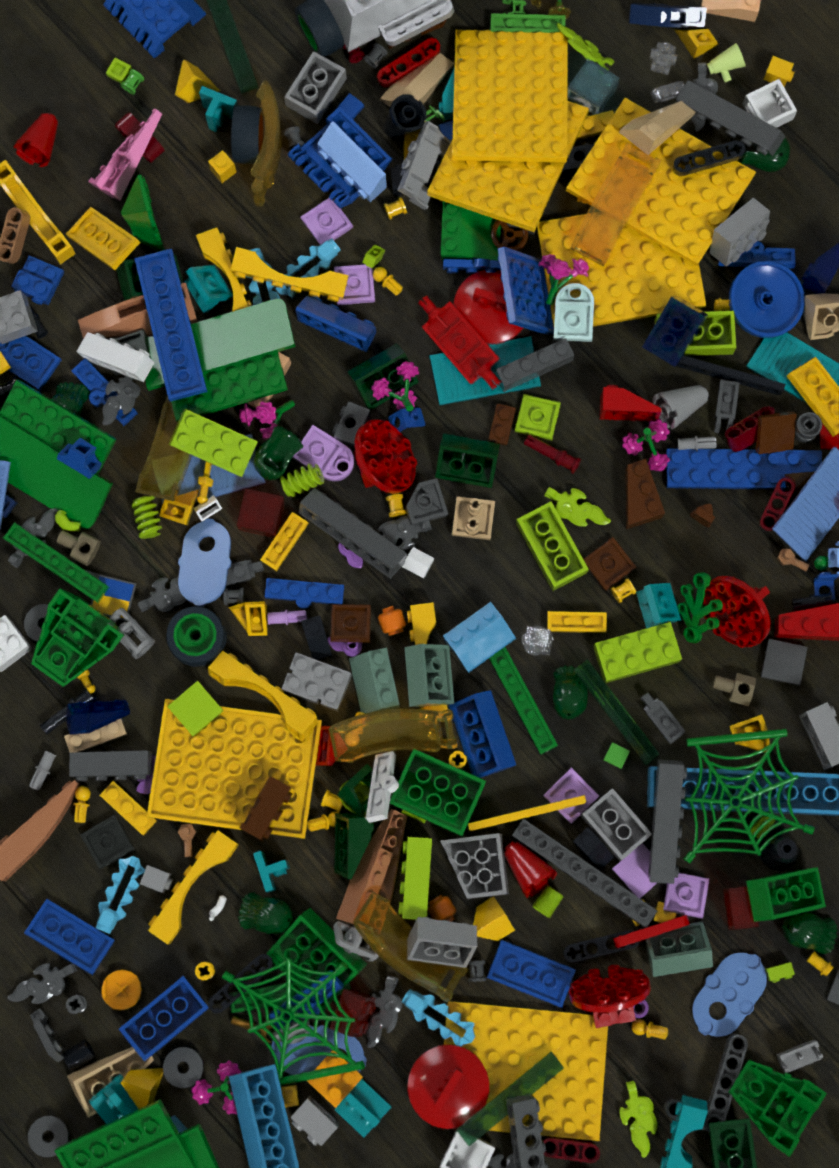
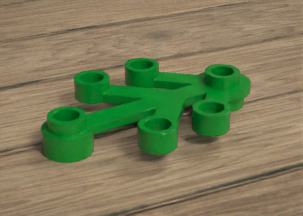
(694, 632)

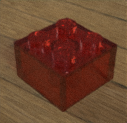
(260, 513)
(738, 908)
(357, 1006)

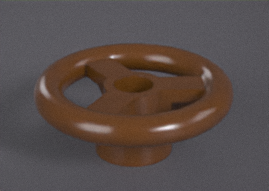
(508, 240)

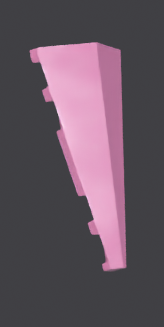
(121, 167)

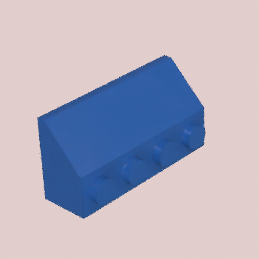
(336, 323)
(482, 734)

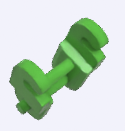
(521, 3)
(437, 114)

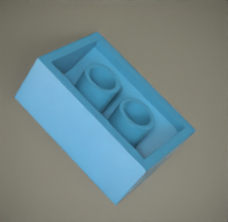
(479, 637)

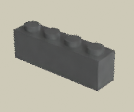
(535, 364)
(110, 764)

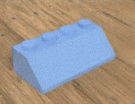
(351, 163)

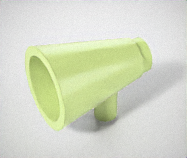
(726, 61)

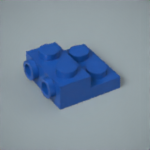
(38, 280)

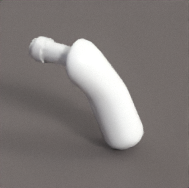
(217, 909)

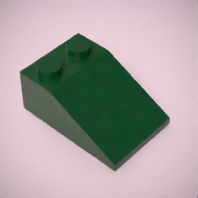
(130, 280)
(351, 841)
(732, 1144)

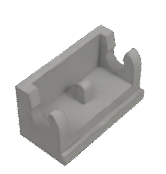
(799, 1056)

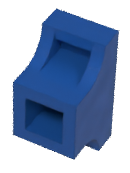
(80, 457)

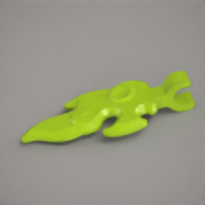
(588, 51)
(576, 514)
(642, 1110)

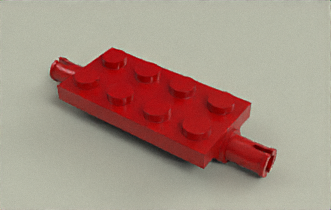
(460, 342)

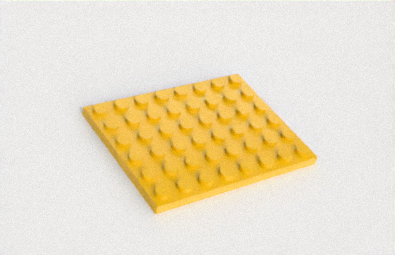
(510, 96)
(504, 189)
(674, 208)
(634, 279)
(225, 767)
(517, 1038)

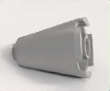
(680, 403)

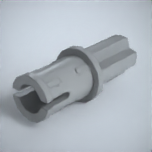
(697, 443)
(42, 770)

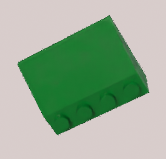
(467, 234)
(437, 792)
(313, 946)

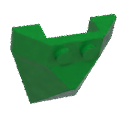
(140, 217)
(73, 638)
(776, 1103)

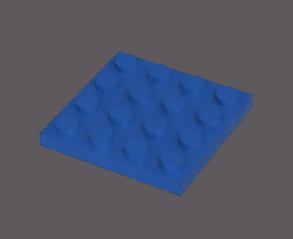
(525, 291)

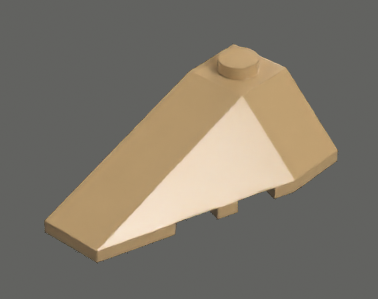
(420, 81)
(655, 127)
(821, 315)
(95, 1076)

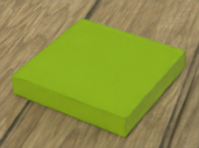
(537, 417)
(195, 708)

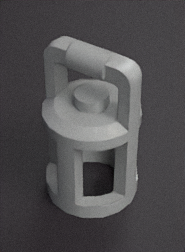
(129, 627)
(352, 940)

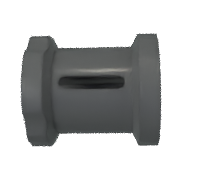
(375, 55)
(293, 137)
(234, 596)
(479, 976)
(81, 1000)

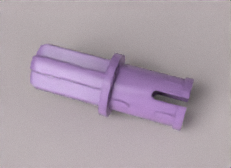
(286, 617)

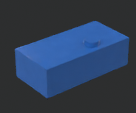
(163, 1019)

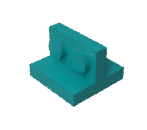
(217, 107)
(207, 286)
(658, 604)
(266, 871)
(113, 1101)
(363, 1108)

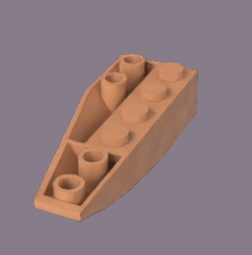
(126, 317)
(30, 836)
(376, 868)

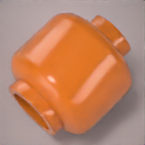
(392, 621)
(442, 908)

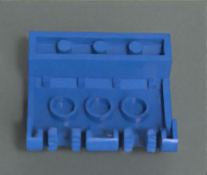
(156, 18)
(321, 171)

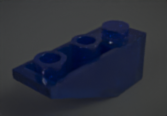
(91, 716)

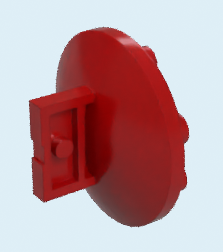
(484, 307)
(384, 457)
(744, 615)
(610, 997)
(448, 1086)

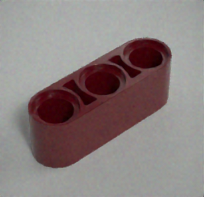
(130, 125)
(745, 431)
(781, 494)
(578, 1155)

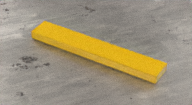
(527, 813)

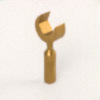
(246, 1024)

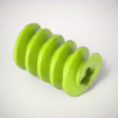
(302, 481)
(145, 517)

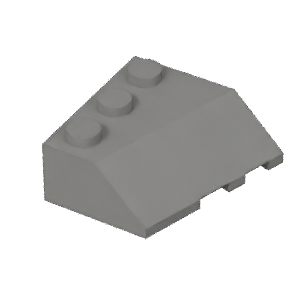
(479, 864)

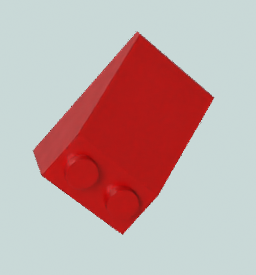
(624, 405)

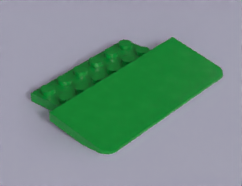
(236, 358)
(33, 435)
(139, 1141)

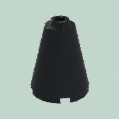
(404, 116)
(774, 855)

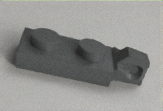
(243, 571)
(662, 718)
(46, 1034)

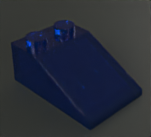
(820, 274)
(674, 330)

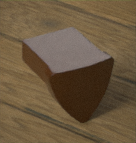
(703, 515)

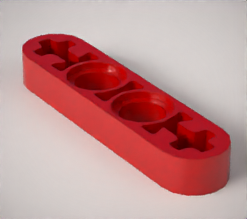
(408, 62)
(651, 931)

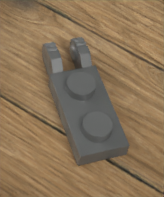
(726, 403)

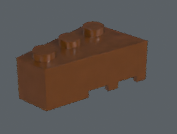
(641, 495)
(267, 809)

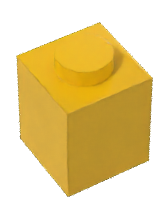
(780, 70)
(222, 166)

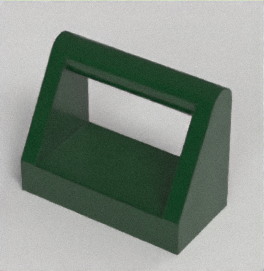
(348, 794)

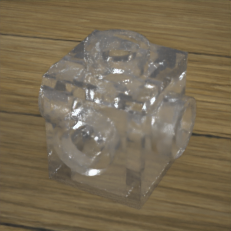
(663, 57)
(537, 640)

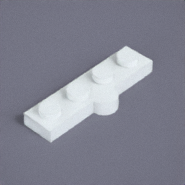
(382, 785)

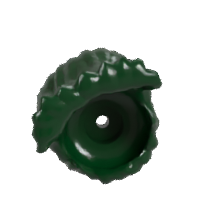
(768, 163)
(71, 396)
(276, 452)
(569, 693)
(265, 914)
(810, 932)

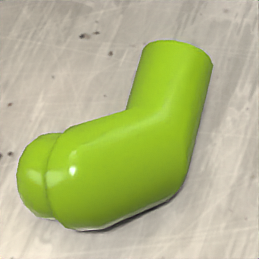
(64, 523)

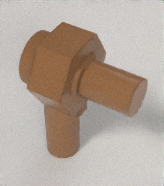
(787, 557)
(187, 833)

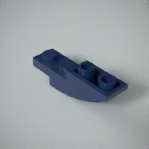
(667, 16)

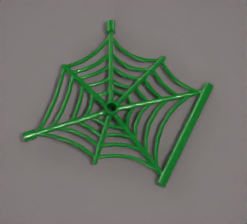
(776, 734)
(290, 1013)

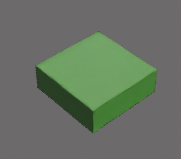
(616, 755)

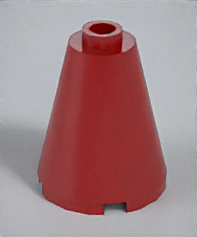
(38, 140)
(528, 869)

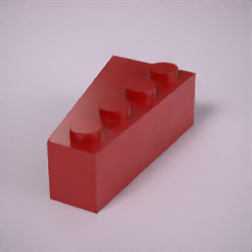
(812, 623)

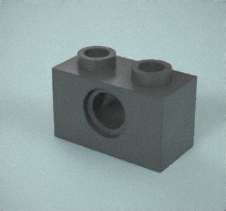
(353, 413)

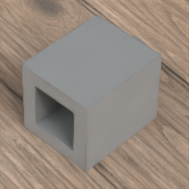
(156, 879)

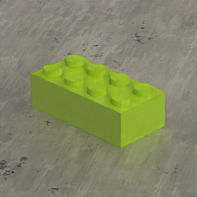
(715, 336)
(212, 443)
(552, 546)
(637, 652)
(416, 878)

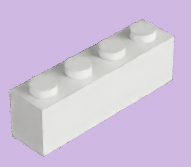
(115, 356)

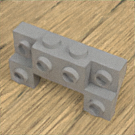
(420, 163)

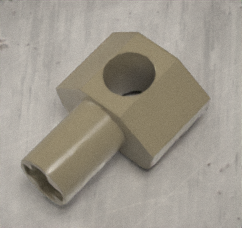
(76, 545)
(731, 686)

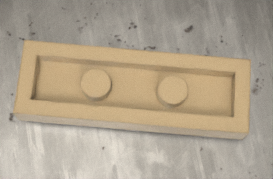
(85, 741)

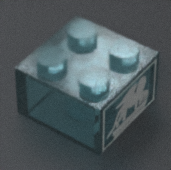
(592, 86)

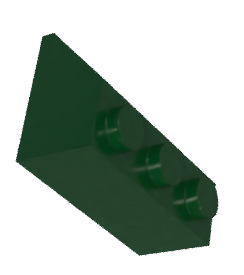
(375, 369)
(467, 460)

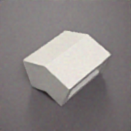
(201, 507)
(418, 562)

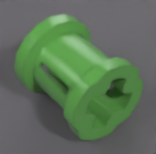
(132, 81)

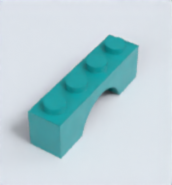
(690, 1117)

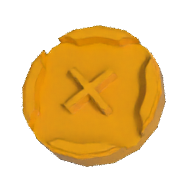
(121, 990)

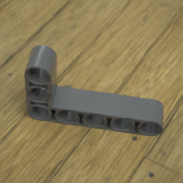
(717, 1090)

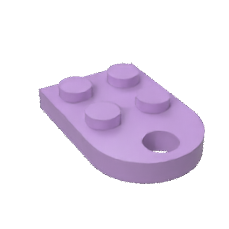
(326, 452)

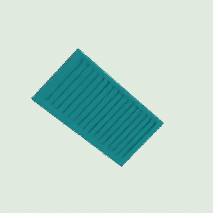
(782, 355)
(454, 387)

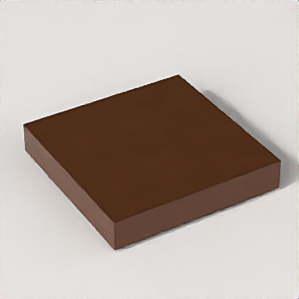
(775, 432)
(609, 564)
(350, 623)

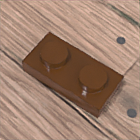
(502, 424)

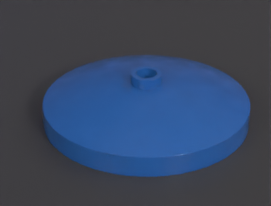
(782, 298)

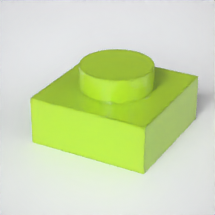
(118, 70)

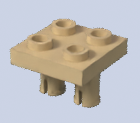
(473, 518)

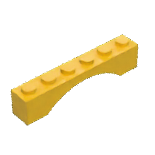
(39, 220)
(213, 250)
(328, 284)
(423, 623)
(230, 672)
(168, 922)

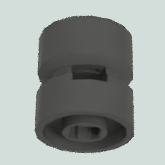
(807, 427)

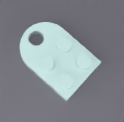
(574, 315)

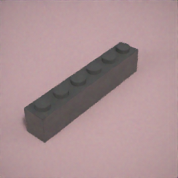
(732, 119)
(352, 533)
(666, 821)

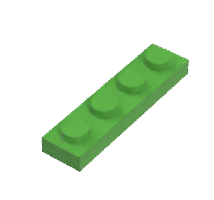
(526, 23)

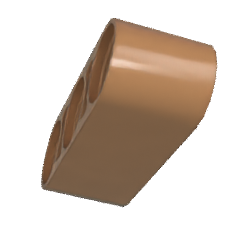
(20, 228)

